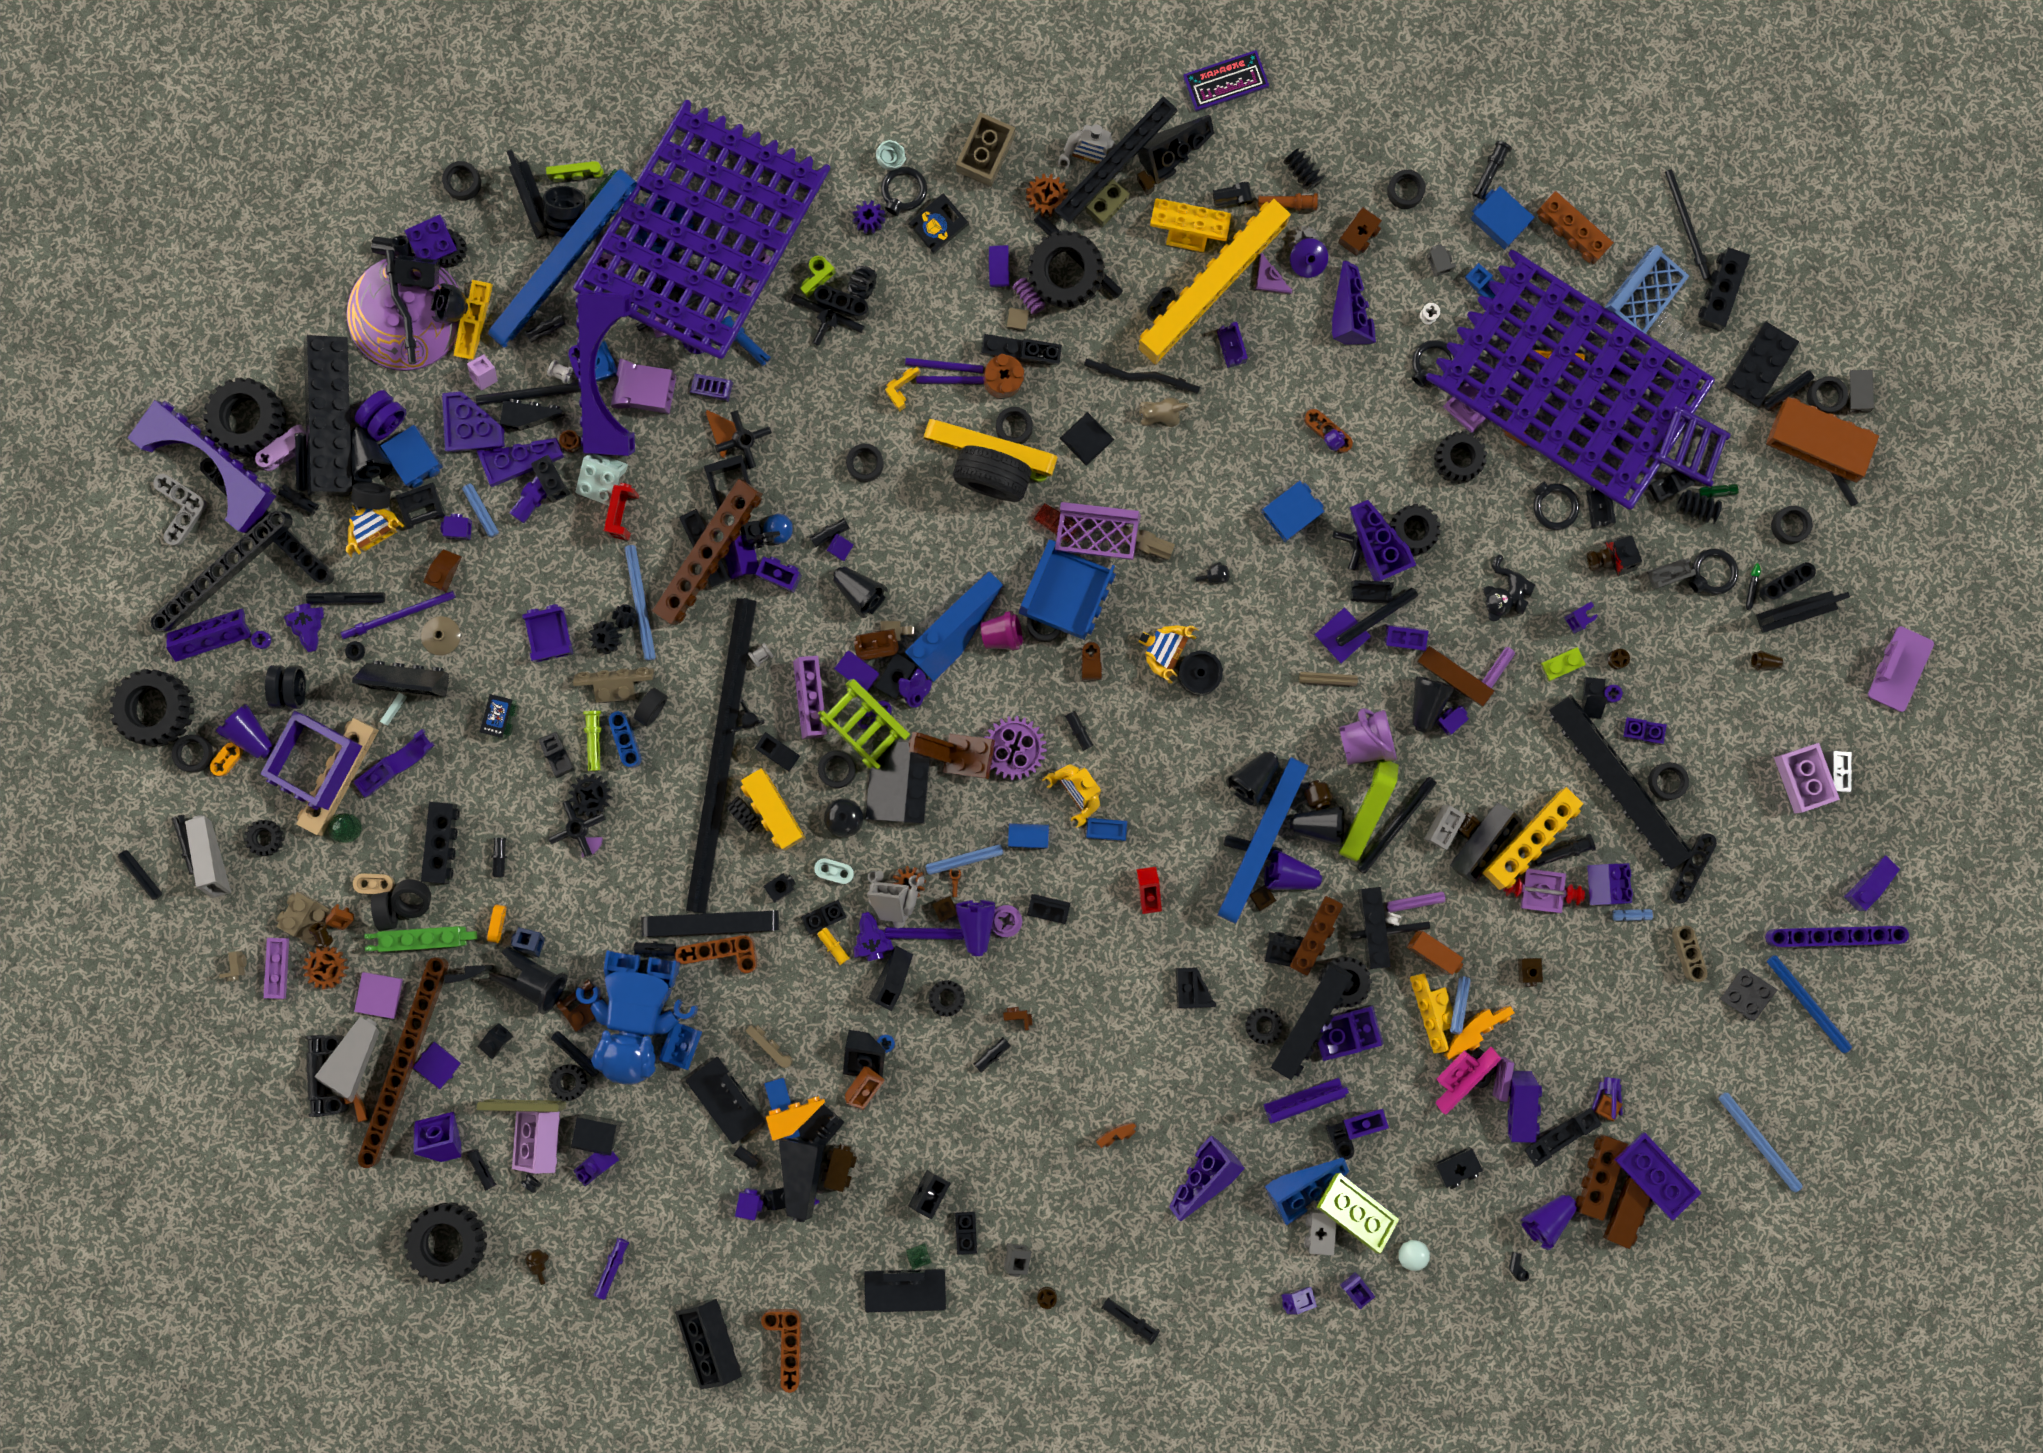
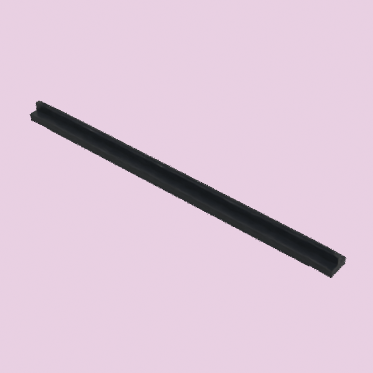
(721, 755)

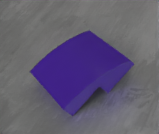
(1337, 625)

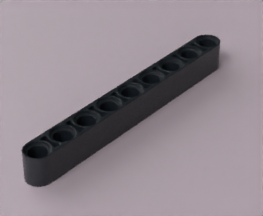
(289, 539)
(212, 573)

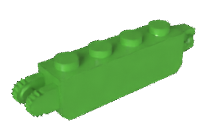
(420, 938)

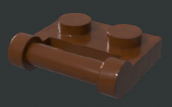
(581, 1014)

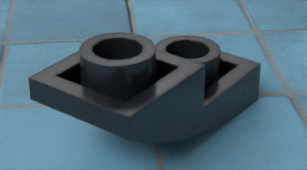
(823, 917)
(966, 1233)

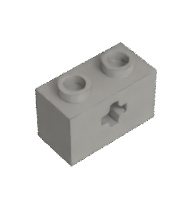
(1326, 1243)

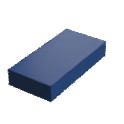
(1106, 829)

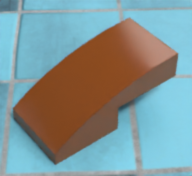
(361, 1111)

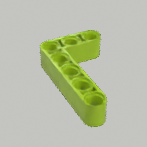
(1382, 786)

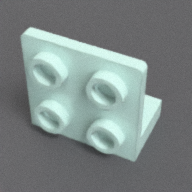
(599, 476)

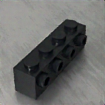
(1486, 842)

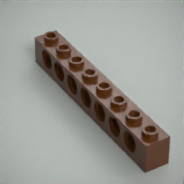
(665, 606)

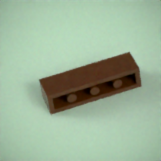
(1627, 1215)

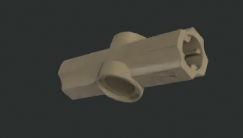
(1147, 542)

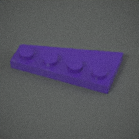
(510, 462)

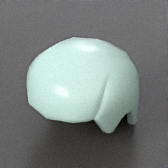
(887, 151)
(1414, 1255)

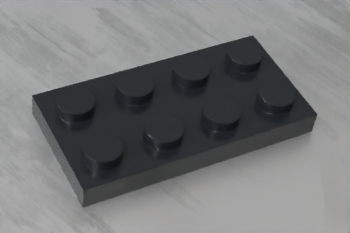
(1761, 364)

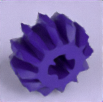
(874, 221)

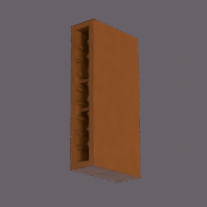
(1822, 439)

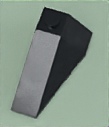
(1172, 146)

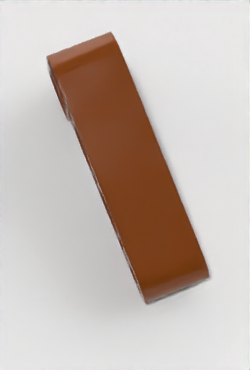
(715, 952)
(787, 1349)

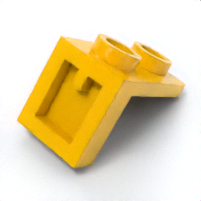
(897, 397)

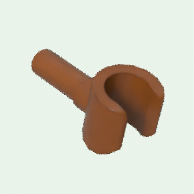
(954, 882)

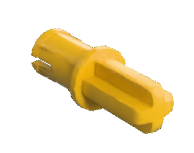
(833, 946)

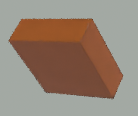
(1605, 1107)

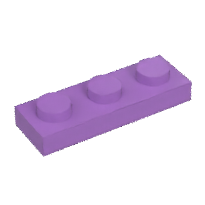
(276, 968)

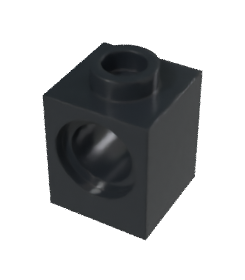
(771, 889)

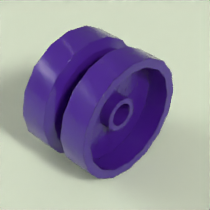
(380, 415)

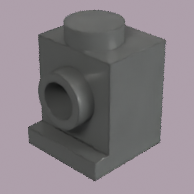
(1440, 260)
(1021, 1266)

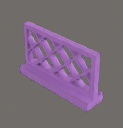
(1102, 514)

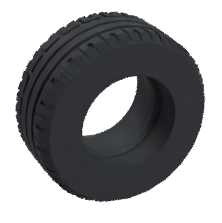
(992, 473)

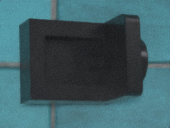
(495, 1040)
(774, 1199)

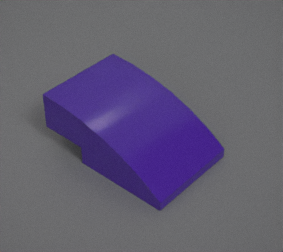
(1350, 1033)

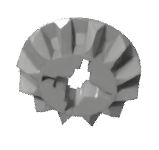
(1296, 235)

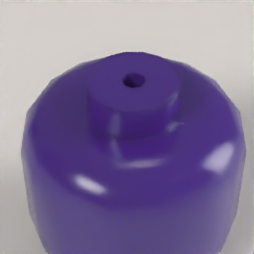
(1334, 439)

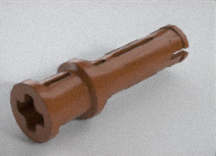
(1298, 201)

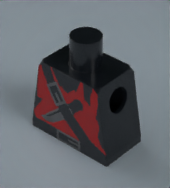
(1624, 554)

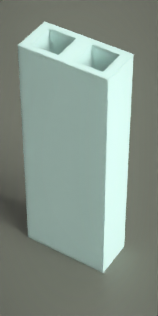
(388, 716)

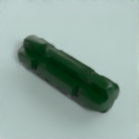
(1719, 491)

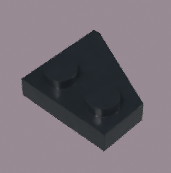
(1191, 989)

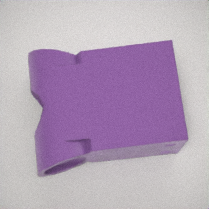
(643, 387)

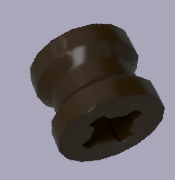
(1620, 656)
(1047, 1301)

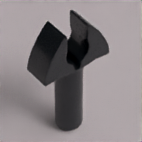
(824, 326)

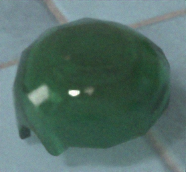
(344, 828)

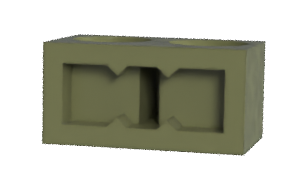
(1110, 205)

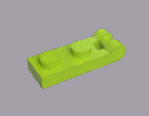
(575, 171)

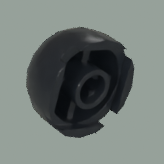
(448, 304)
(843, 818)

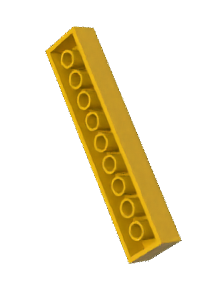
(1214, 281)

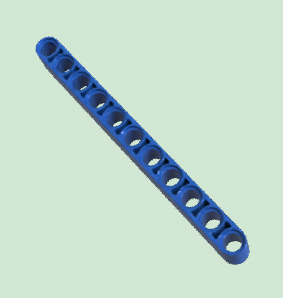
(562, 258)

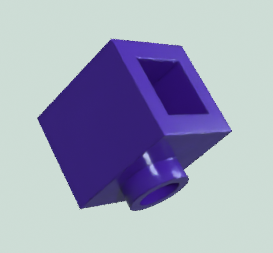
(456, 527)
(749, 1204)

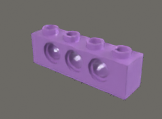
(809, 696)

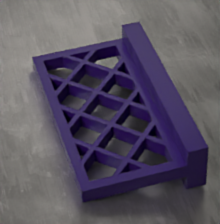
(1305, 1100)

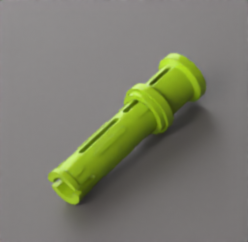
(593, 747)

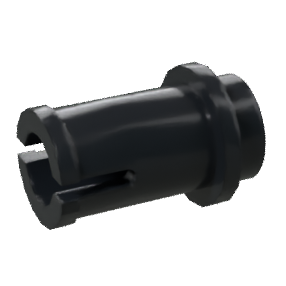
(746, 1157)

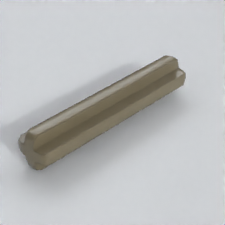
(1328, 679)

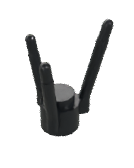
(749, 719)

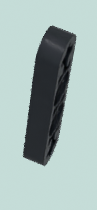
(1694, 869)

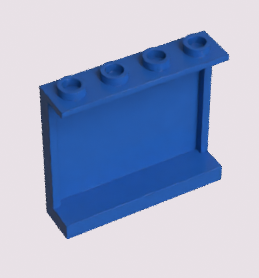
(1066, 592)

